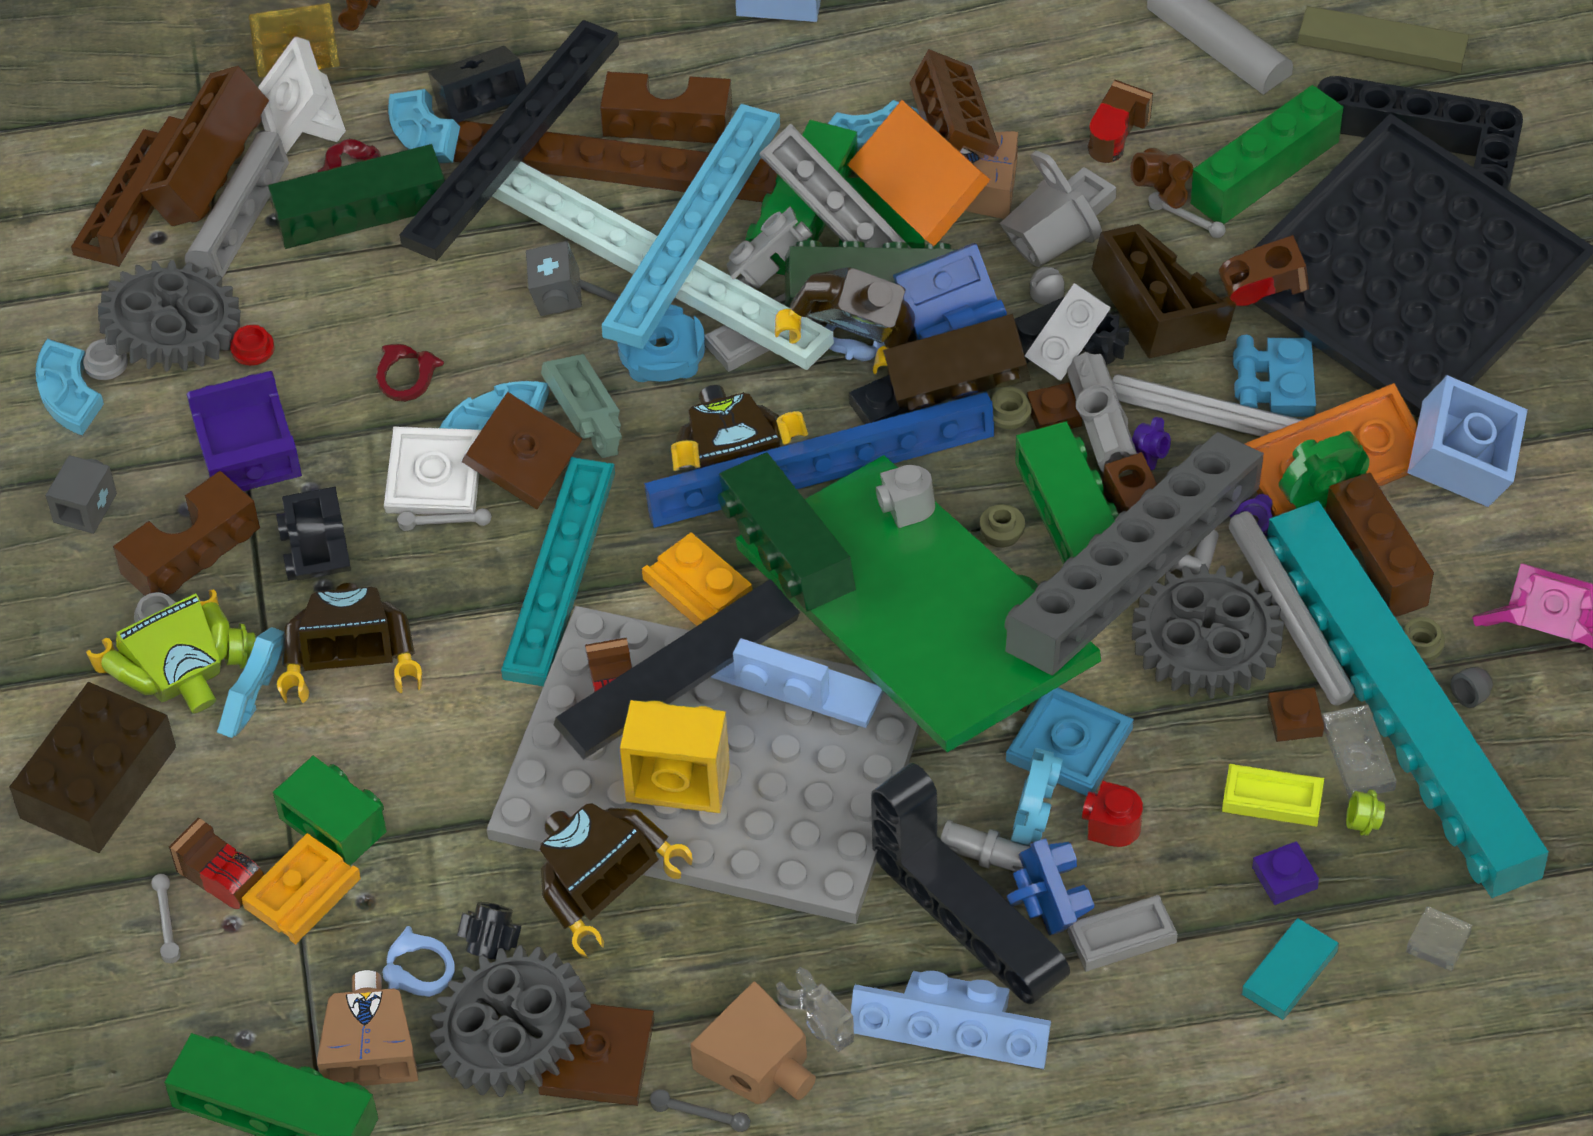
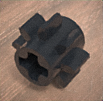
(1108, 339)
(489, 929)

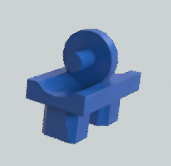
(1043, 889)

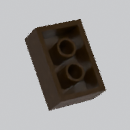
(93, 767)

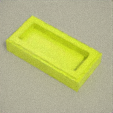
(1273, 795)

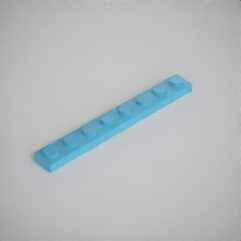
(690, 227)

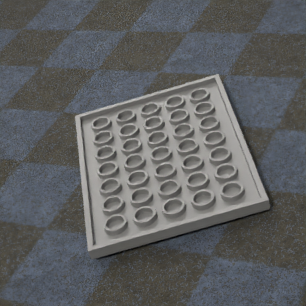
(794, 793)

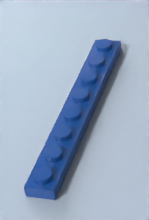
(832, 455)

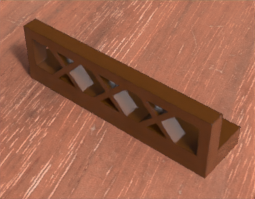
(953, 103)
(129, 207)

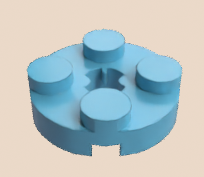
(1032, 811)

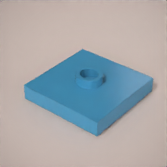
(1077, 732)

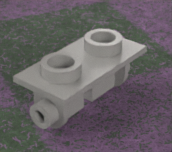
(754, 257)
(1067, 331)

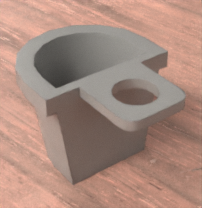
(1051, 217)

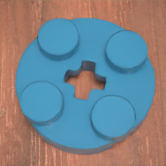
(668, 362)

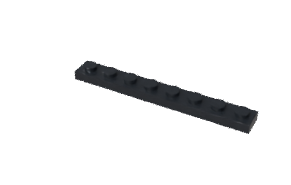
(509, 140)

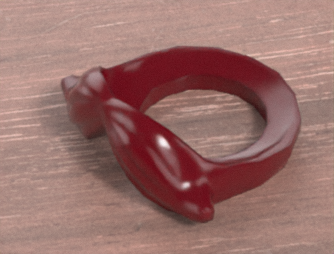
(353, 148)
(427, 365)

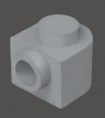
(906, 494)

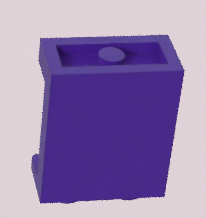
(245, 431)

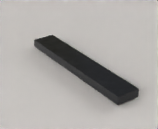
(676, 667)

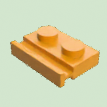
(695, 579)
(301, 888)

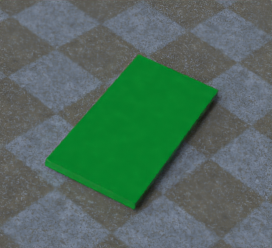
(926, 613)

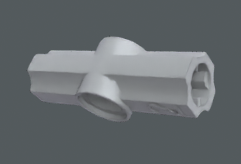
(1100, 409)

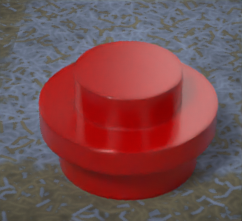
(252, 345)

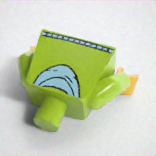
(170, 652)

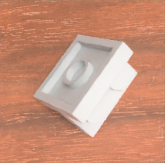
(299, 97)

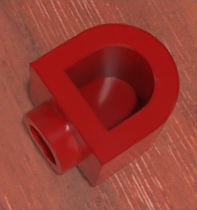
(1113, 815)

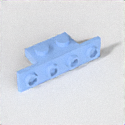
(801, 683)
(952, 1018)

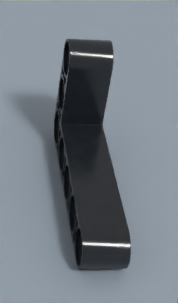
(1452, 121)
(953, 892)

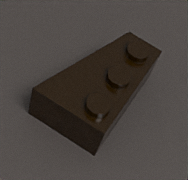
(1156, 295)
(957, 363)

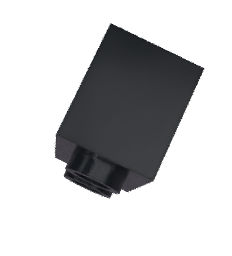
(477, 84)

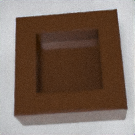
(1054, 406)
(1295, 714)

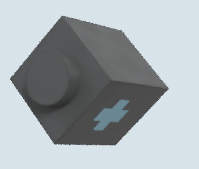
(553, 278)
(81, 494)

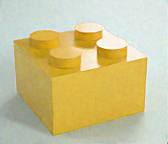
(675, 756)

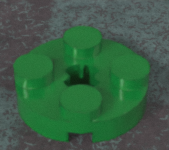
(1321, 466)

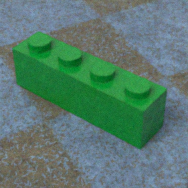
(838, 148)
(1266, 155)
(1063, 487)
(264, 1095)

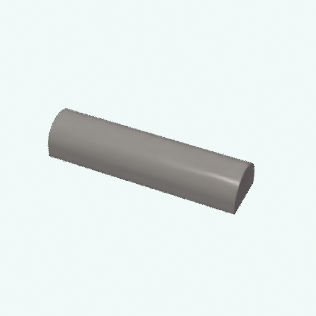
(1225, 41)
(826, 190)
(238, 206)

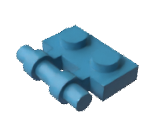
(1290, 375)

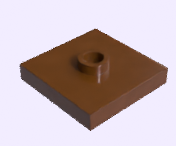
(522, 450)
(609, 1061)

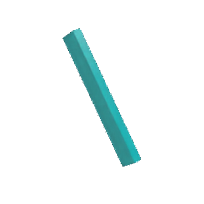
(558, 571)

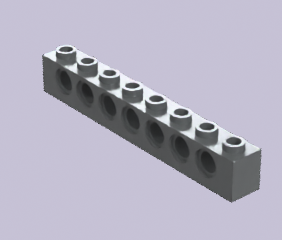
(1132, 553)

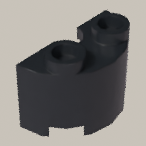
(315, 534)

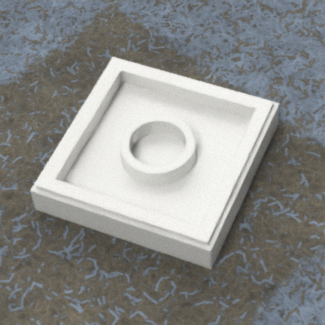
(429, 473)

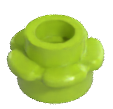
(239, 646)
(1365, 812)

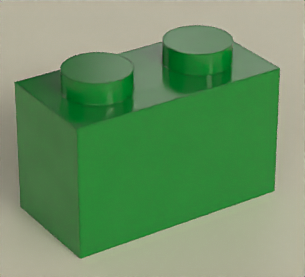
(330, 809)

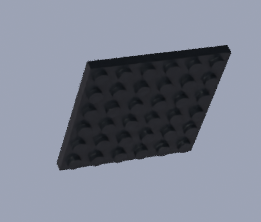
(1419, 265)

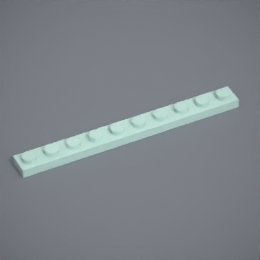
(626, 246)

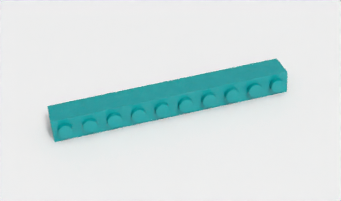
(1408, 703)

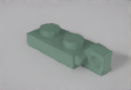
(585, 402)

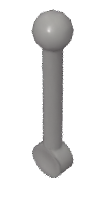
(1215, 229)
(408, 520)
(169, 951)

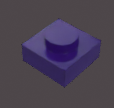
(1285, 873)

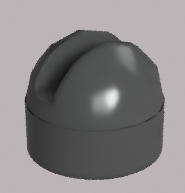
(1471, 686)

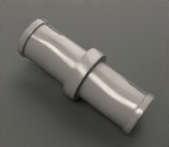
(983, 846)

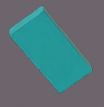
(1290, 968)

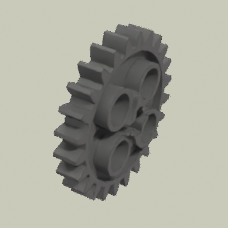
(169, 315)
(1209, 618)
(480, 1045)

